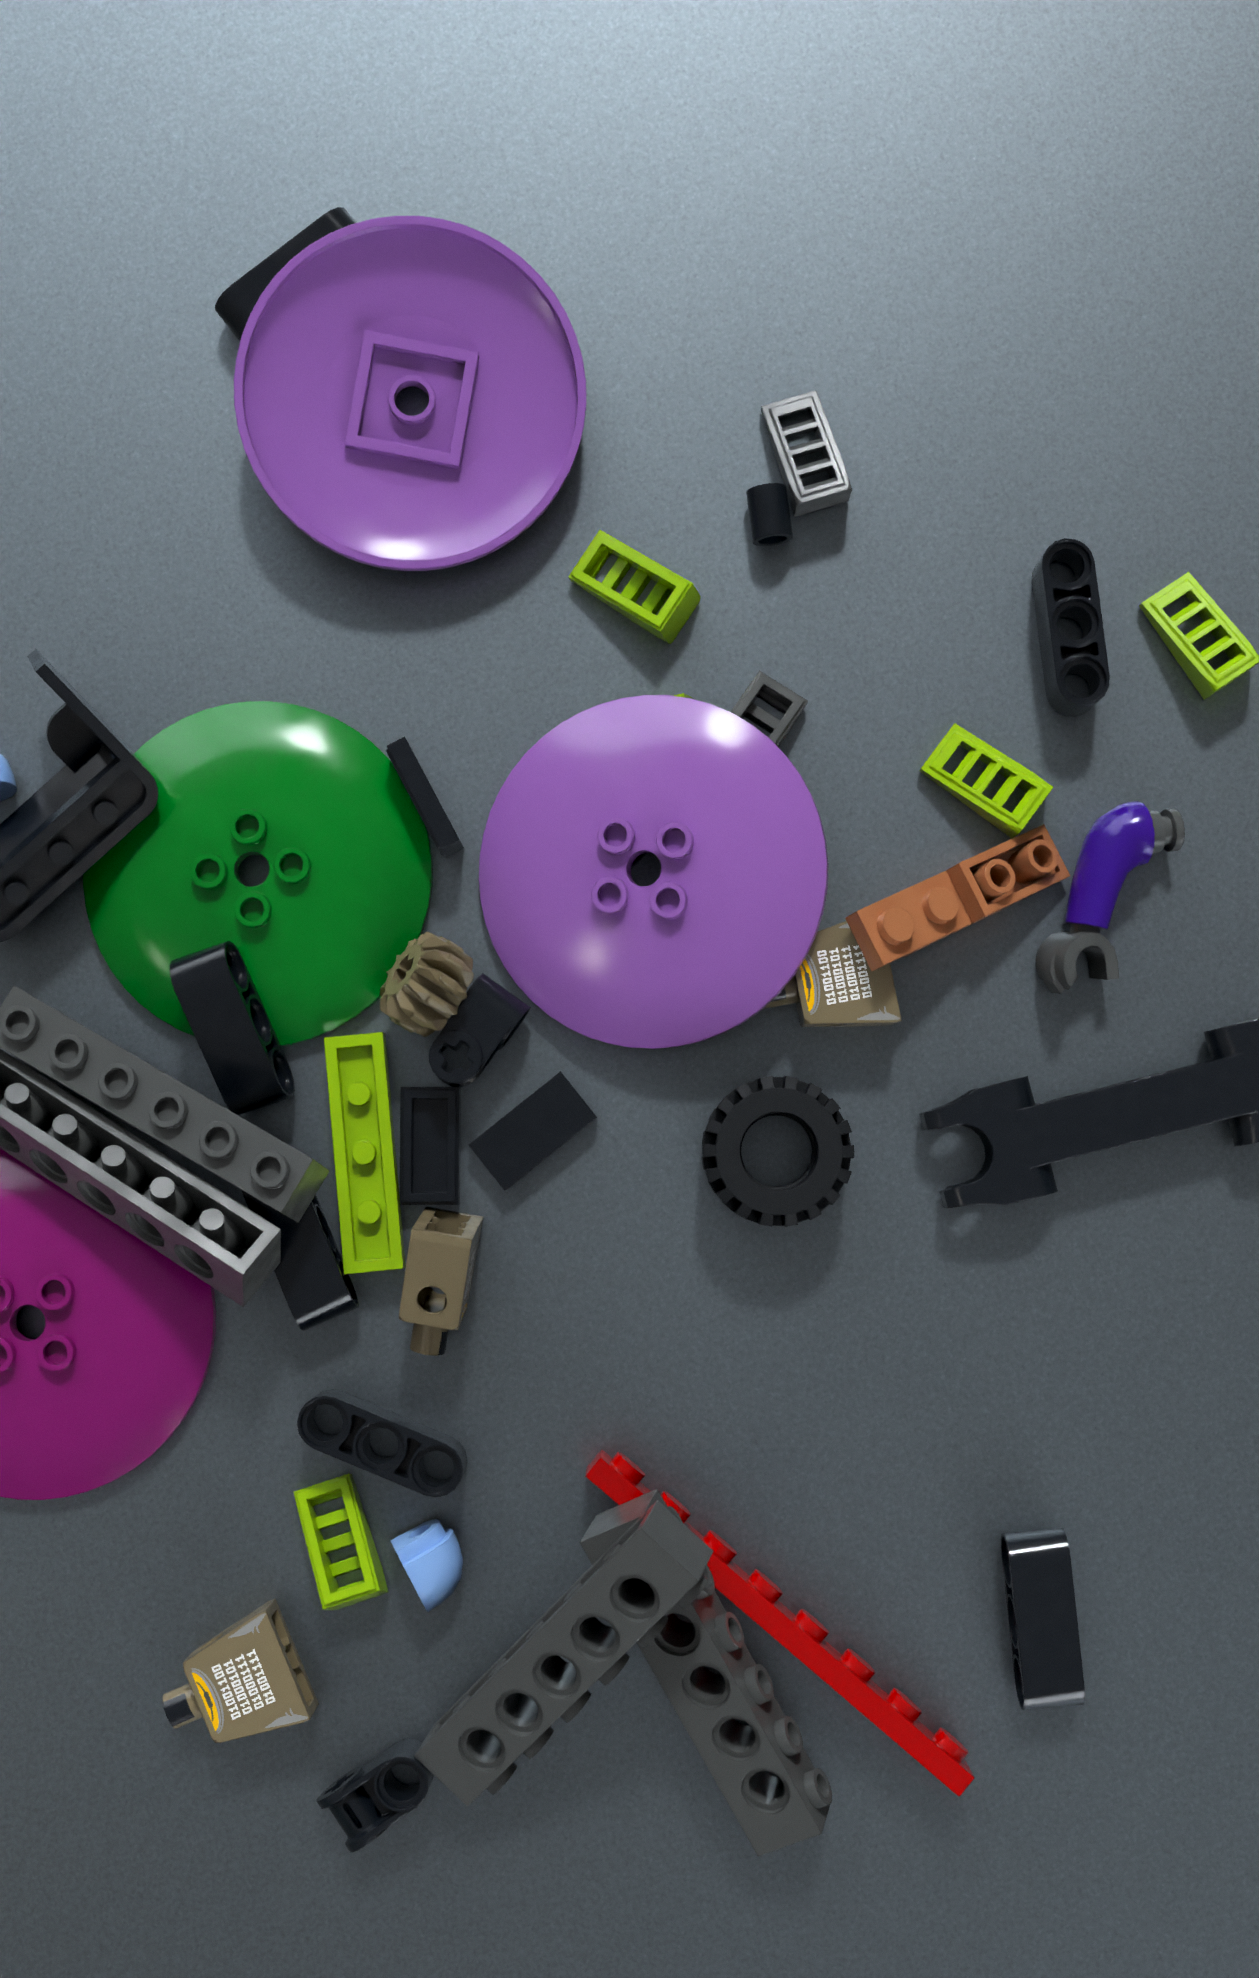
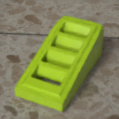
(673, 613)
(1228, 636)
(1015, 774)
(367, 1557)

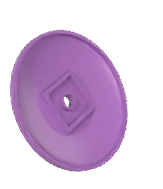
(394, 311)
(733, 890)

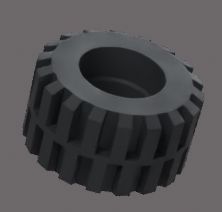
(828, 1162)

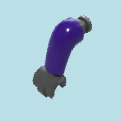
(1109, 851)

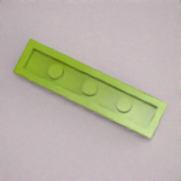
(364, 1153)

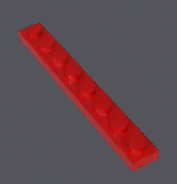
(803, 1637)

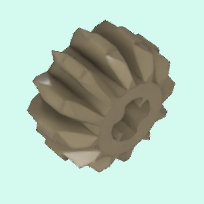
(426, 984)

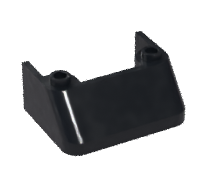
(74, 814)

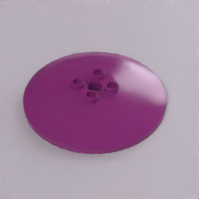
(117, 1348)

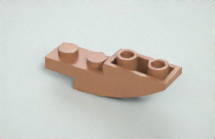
(957, 897)

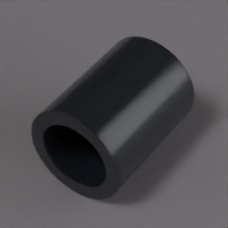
(769, 514)

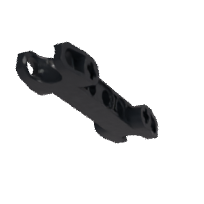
(1028, 1137)

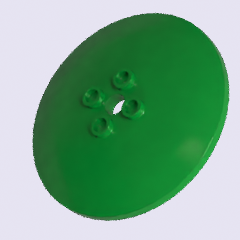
(340, 850)

